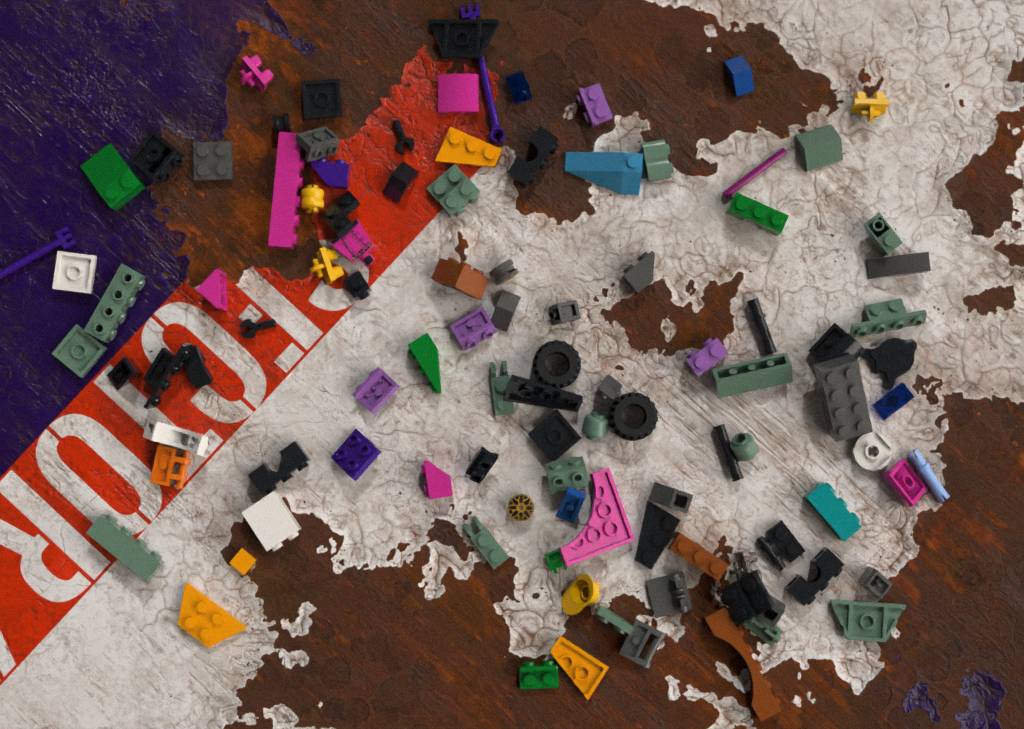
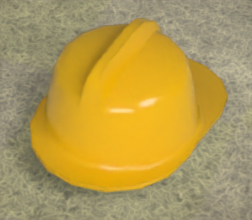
(580, 594)

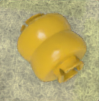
(312, 199)

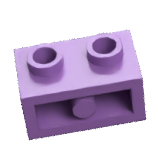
(702, 360)

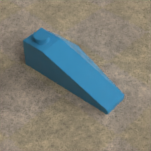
(608, 169)

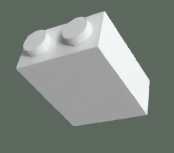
(272, 521)

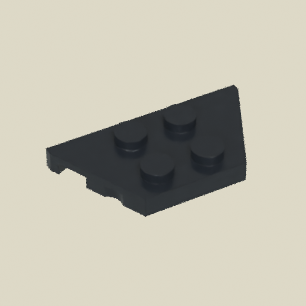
(463, 36)

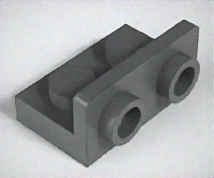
(318, 143)

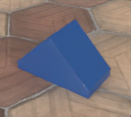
(739, 75)

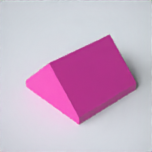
(215, 289)
(904, 483)

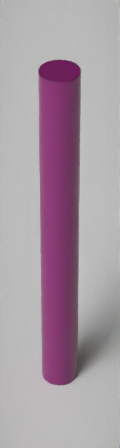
(754, 173)

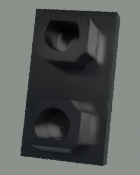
(481, 464)

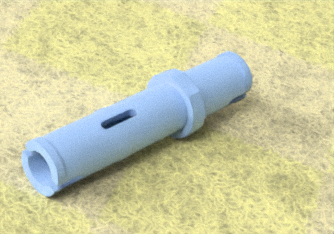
(924, 469)

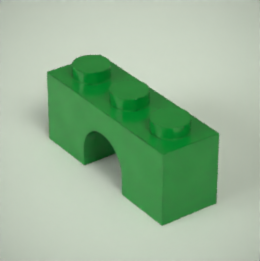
(765, 216)

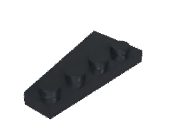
(538, 394)

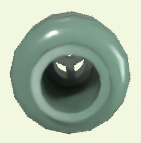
(595, 425)
(744, 446)

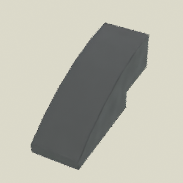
(898, 265)

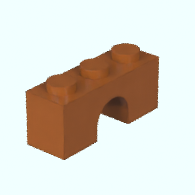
(698, 556)

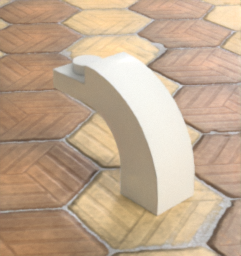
(176, 436)

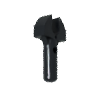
(402, 138)
(256, 327)

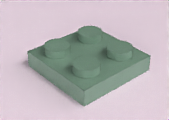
(79, 351)
(606, 616)

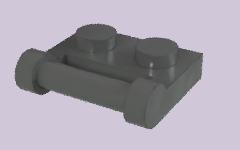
(636, 641)

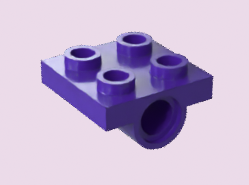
(356, 454)

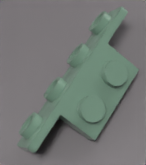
(886, 317)

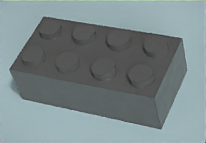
(843, 397)

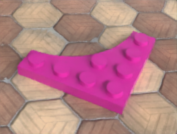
(606, 524)

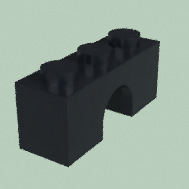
(544, 144)
(294, 459)
(827, 566)

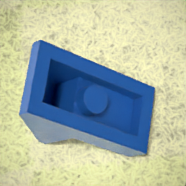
(570, 504)

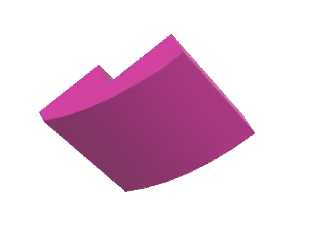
(458, 93)

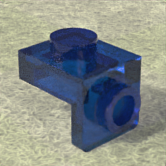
(518, 87)

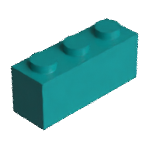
(833, 511)

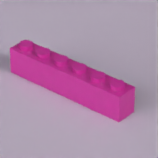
(286, 192)

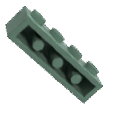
(115, 303)
(752, 375)
(125, 547)

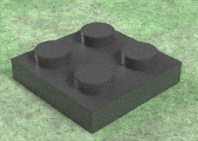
(213, 161)

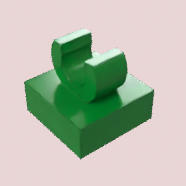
(554, 561)

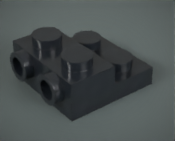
(157, 158)
(746, 598)

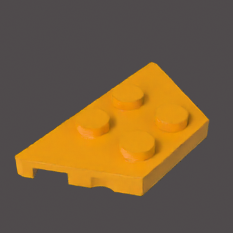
(205, 618)

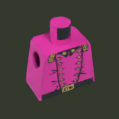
(355, 245)

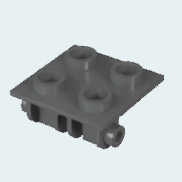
(669, 594)

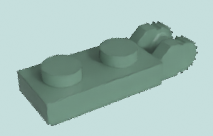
(498, 387)
(486, 544)

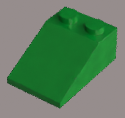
(112, 177)

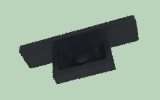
(162, 371)

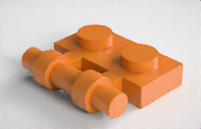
(164, 466)

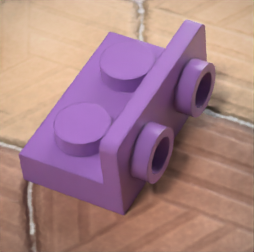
(594, 104)
(473, 329)

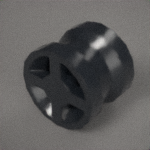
(282, 123)

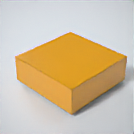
(243, 561)

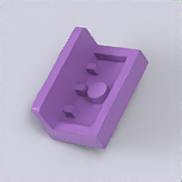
(375, 390)

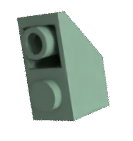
(882, 235)

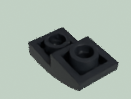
(197, 369)

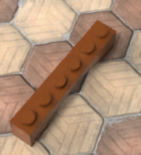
(761, 697)

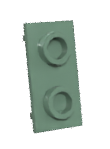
(764, 631)

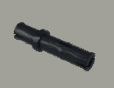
(761, 326)
(730, 459)

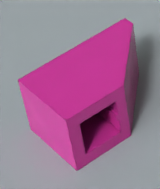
(438, 481)

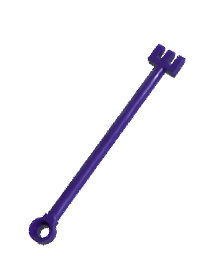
(485, 80)
(61, 240)

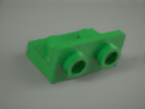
(538, 675)

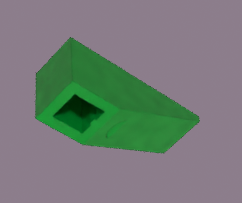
(428, 357)

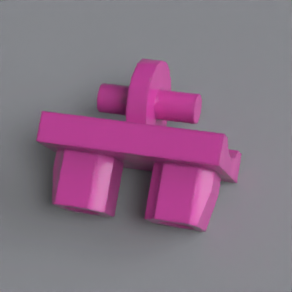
(251, 74)

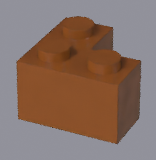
(460, 277)

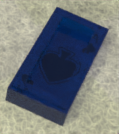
(892, 401)

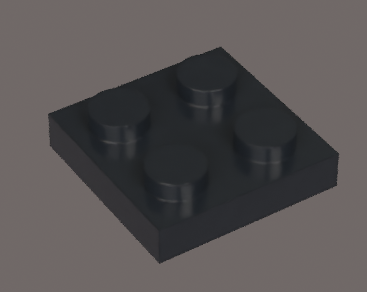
(322, 99)
(554, 435)

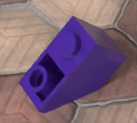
(335, 174)

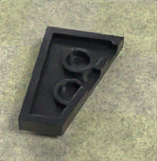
(654, 534)

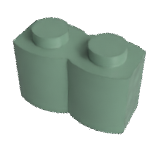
(656, 160)

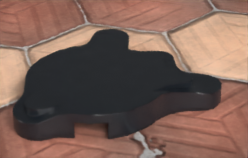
(892, 359)

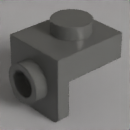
(609, 388)

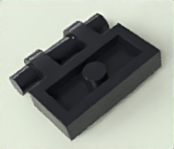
(785, 541)

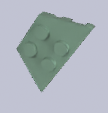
(866, 619)

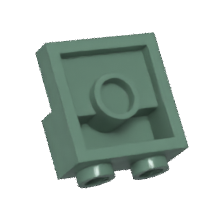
(454, 191)

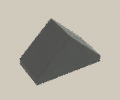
(505, 310)
(875, 582)

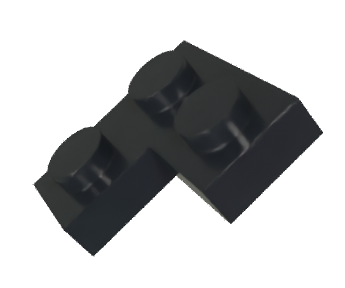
(337, 214)

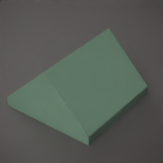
(820, 147)

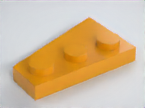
(467, 150)
(579, 665)

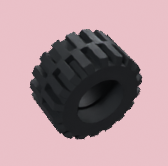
(568, 352)
(645, 428)

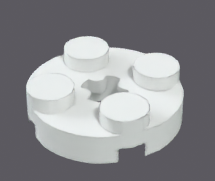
(882, 451)

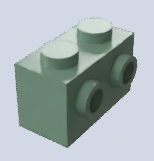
(566, 474)

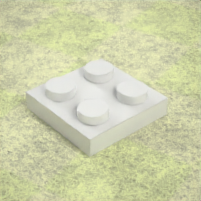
(74, 272)

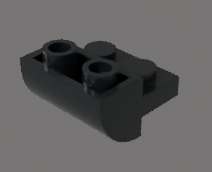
(835, 344)

